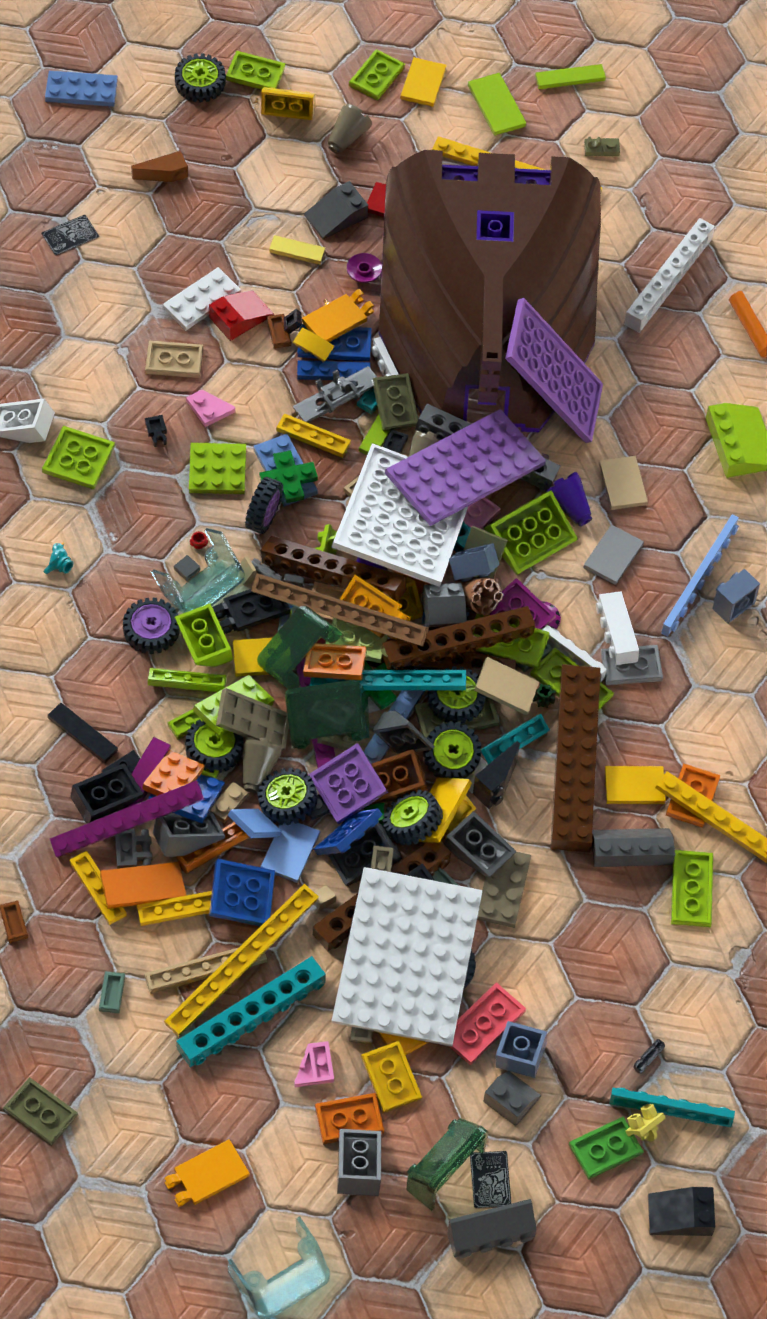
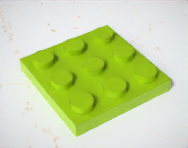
(78, 457)
(217, 468)

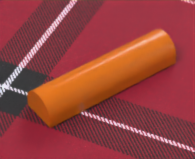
(750, 322)
(193, 860)

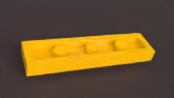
(313, 435)
(90, 877)
(174, 908)

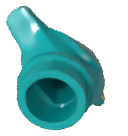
(59, 560)

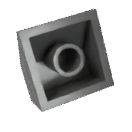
(444, 604)
(510, 1097)

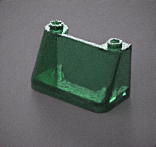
(327, 712)

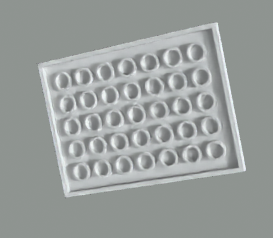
(389, 530)
(407, 956)

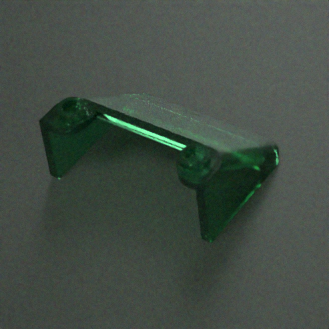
(293, 644)

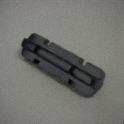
(649, 1055)

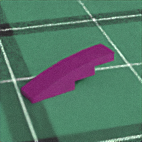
(148, 762)

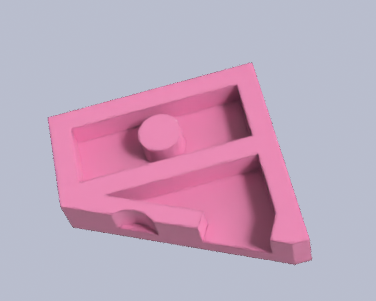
(208, 407)
(315, 1066)

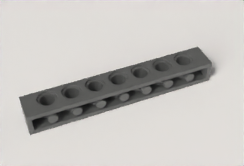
(445, 424)

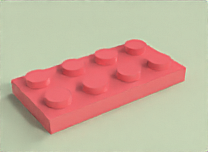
(485, 1023)

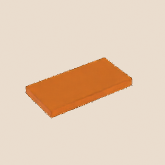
(142, 884)

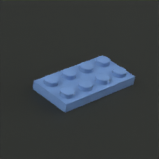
(81, 88)
(265, 451)

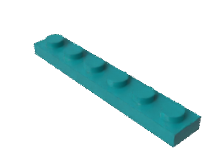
(672, 1107)

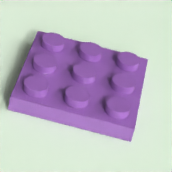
(348, 783)

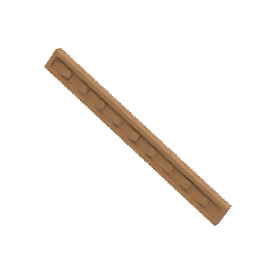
(340, 609)

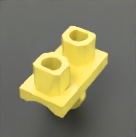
(645, 1126)

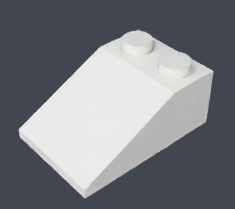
(26, 420)

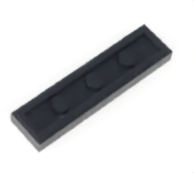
(82, 732)

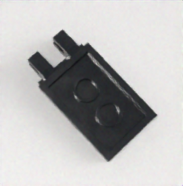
(248, 610)

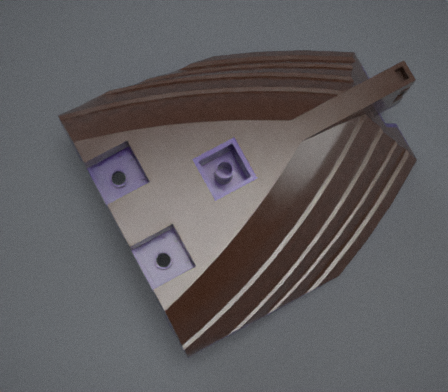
(461, 257)

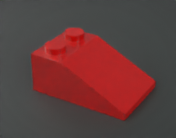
(238, 313)

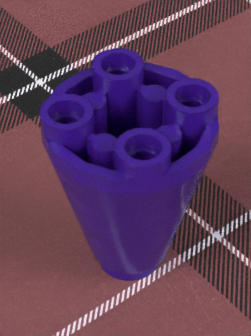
(572, 498)

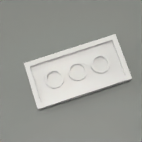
(193, 302)

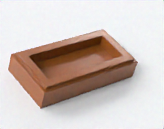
(276, 328)
(13, 921)

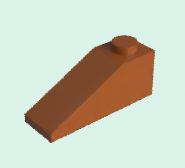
(164, 168)

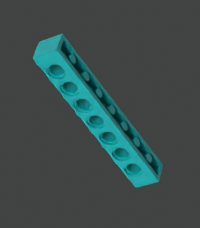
(308, 970)

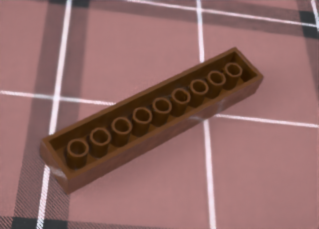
(575, 758)

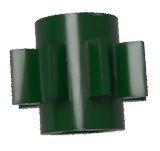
(544, 696)

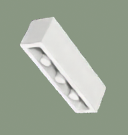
(617, 628)

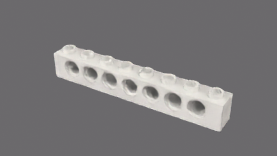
(669, 275)

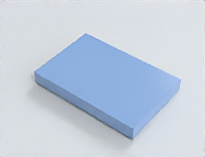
(291, 850)

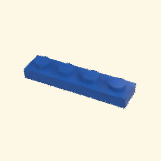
(323, 370)

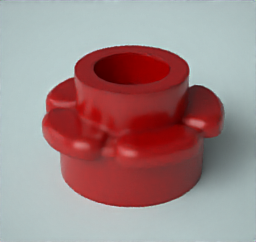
(198, 536)

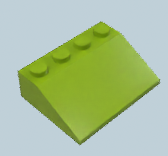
(738, 438)
(533, 532)

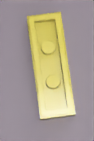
(297, 250)

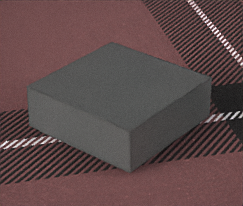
(187, 567)

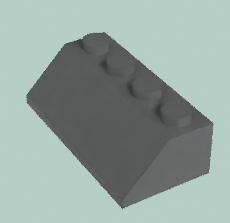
(633, 847)
(492, 1228)

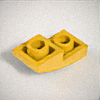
(313, 343)

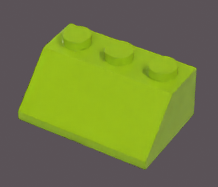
(204, 637)

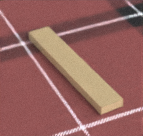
(189, 971)

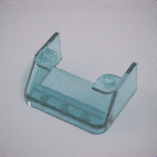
(209, 585)
(289, 1285)

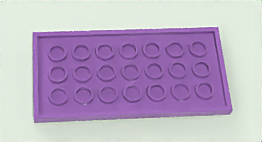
(554, 370)
(465, 467)

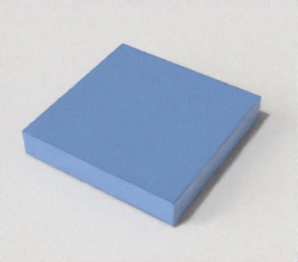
(254, 823)

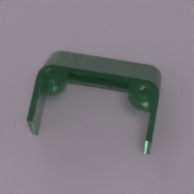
(445, 1159)

